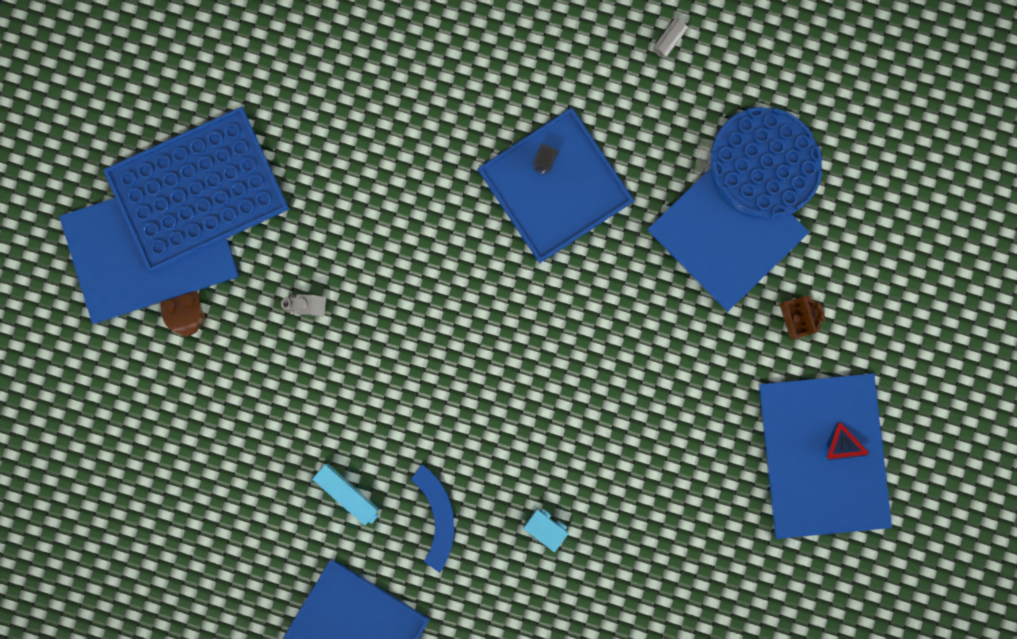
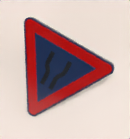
(845, 445)

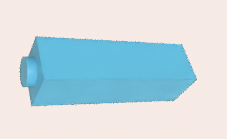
(346, 494)

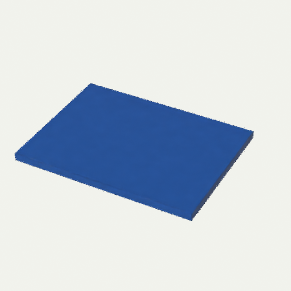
(196, 189)
(115, 273)
(807, 489)

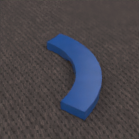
(442, 514)

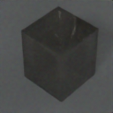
(545, 159)

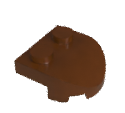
(183, 314)
(802, 316)

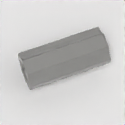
(670, 38)

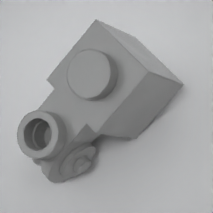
(304, 305)

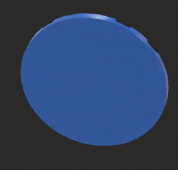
(766, 162)

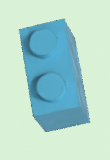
(545, 529)

